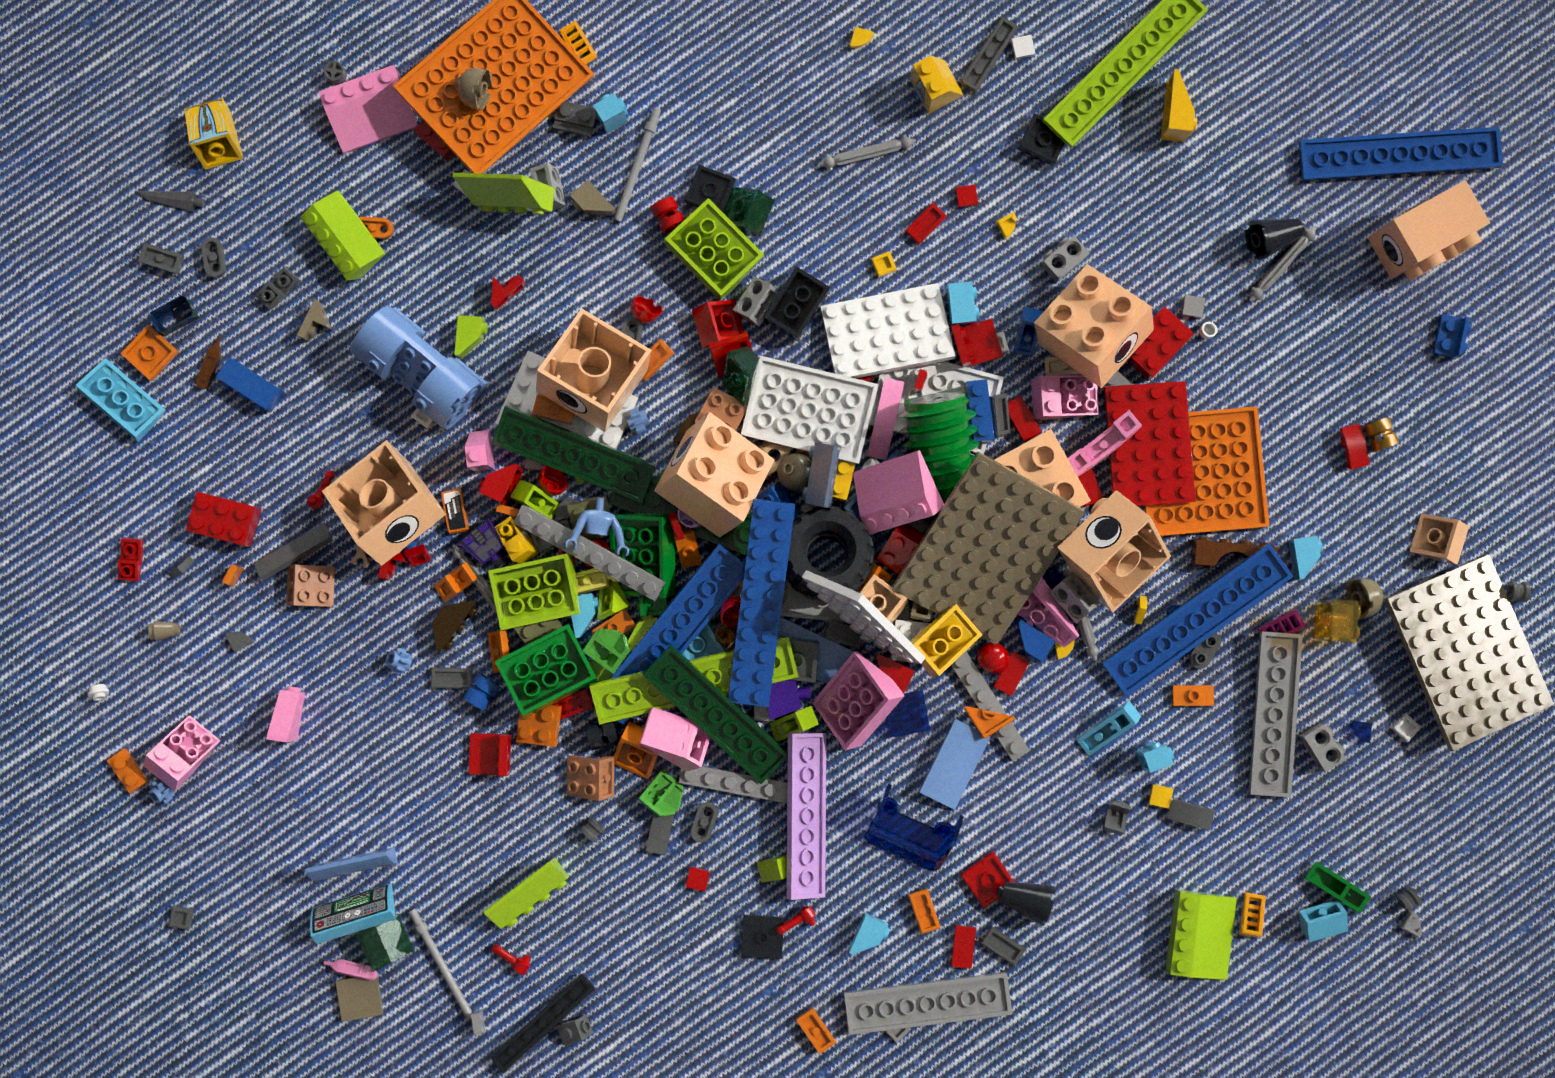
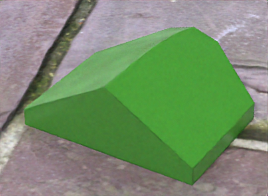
(608, 648)
(663, 795)

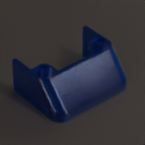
(910, 837)

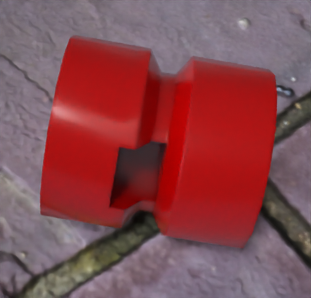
(662, 211)

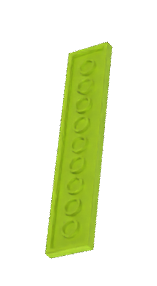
(1123, 68)
(635, 695)

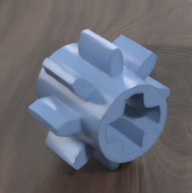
(637, 420)
(398, 661)
(160, 792)

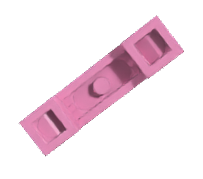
(885, 418)
(1105, 443)

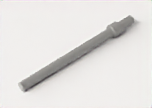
(650, 129)
(422, 929)

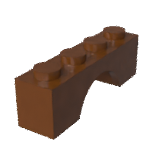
(1208, 552)

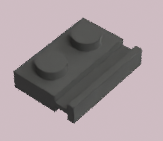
(575, 119)

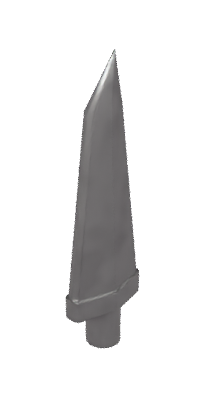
(176, 199)

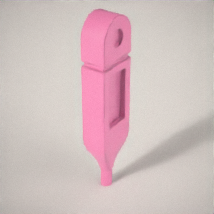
(353, 969)

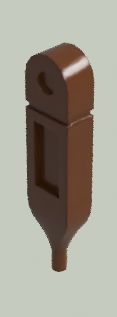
(209, 365)

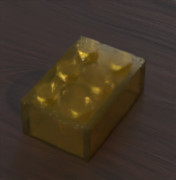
(1336, 621)

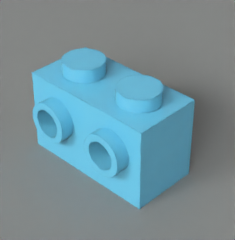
(611, 112)
(961, 303)
(1155, 756)
(1323, 920)

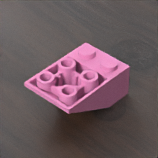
(1064, 397)
(675, 739)
(180, 753)

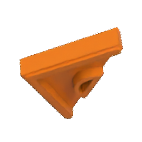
(987, 721)

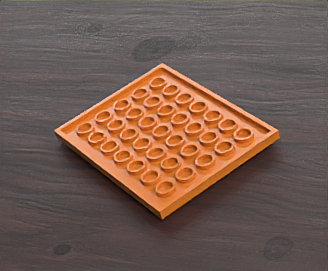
(530, 80)

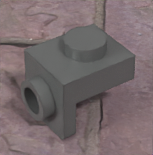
(1116, 817)
(575, 1030)

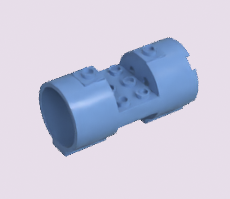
(396, 348)

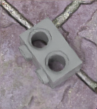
(550, 176)
(1067, 261)
(756, 301)
(1074, 597)
(1319, 750)

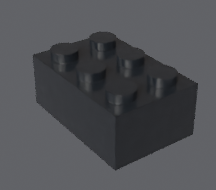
(797, 304)

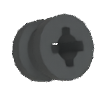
(331, 69)
(1518, 591)
(592, 829)
(1408, 899)

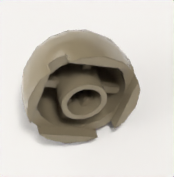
(473, 87)
(793, 470)
(1367, 594)

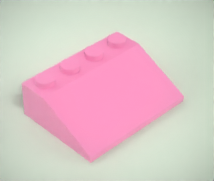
(367, 109)
(896, 492)
(857, 700)

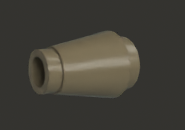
(163, 630)

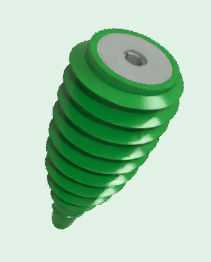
(941, 432)

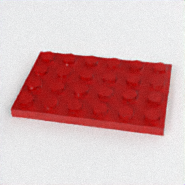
(1157, 459)

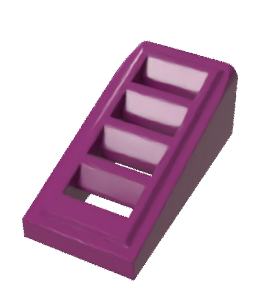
(1296, 618)

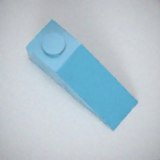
(1109, 728)

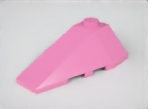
(1048, 615)

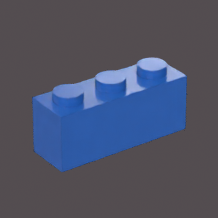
(249, 385)
(979, 401)

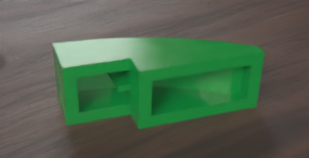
(1338, 887)

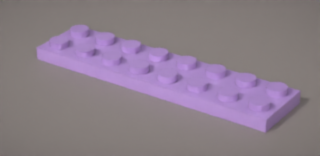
(806, 816)

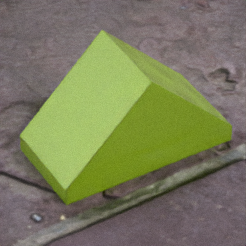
(611, 601)
(773, 868)

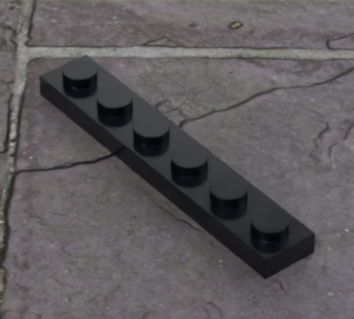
(543, 1023)

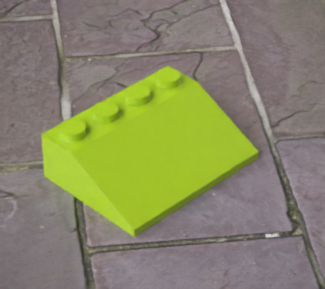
(506, 192)
(713, 249)
(535, 591)
(1200, 935)

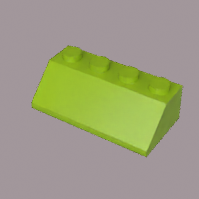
(343, 236)
(527, 893)

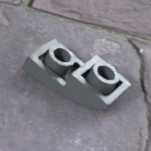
(278, 288)
(1191, 814)

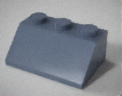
(821, 474)

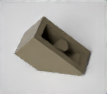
(591, 201)

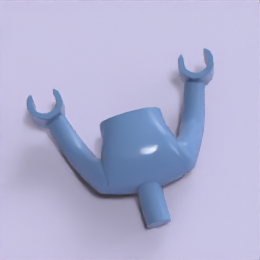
(598, 523)

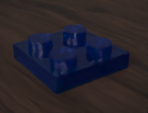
(908, 715)

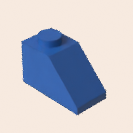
(1026, 334)
(1033, 642)

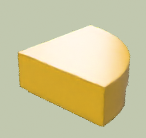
(861, 37)
(1007, 225)
(1142, 608)
(1061, 651)

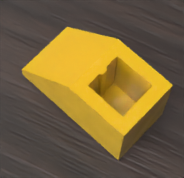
(516, 541)

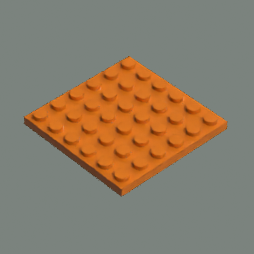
(1226, 476)

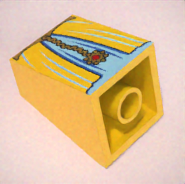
(934, 83)
(212, 133)

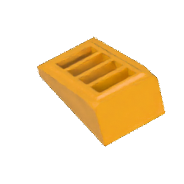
(569, 29)
(1245, 914)

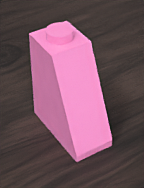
(479, 451)
(287, 715)

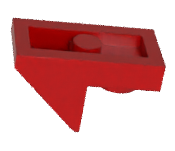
(502, 295)
(388, 569)

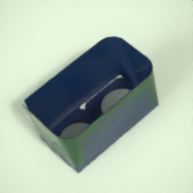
(167, 310)

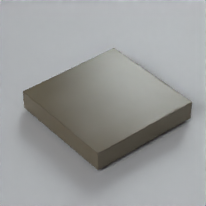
(359, 998)

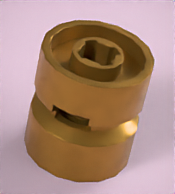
(1381, 426)

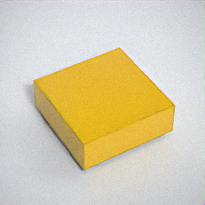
(883, 264)
(1160, 796)

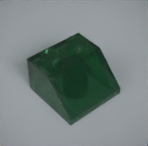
(748, 210)
(740, 373)
(385, 943)

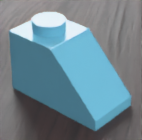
(1304, 555)
(588, 611)
(869, 934)

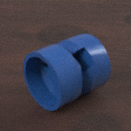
(482, 691)

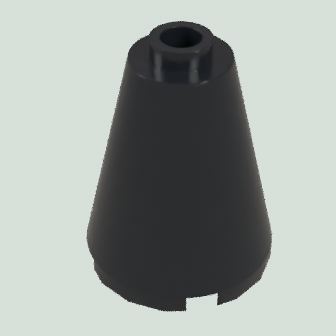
(1272, 235)
(1028, 899)

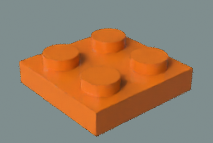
(150, 352)
(540, 727)

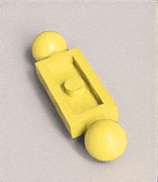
(592, 580)

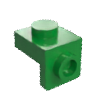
(650, 607)

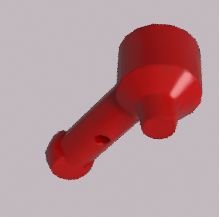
(316, 500)
(805, 915)
(520, 964)

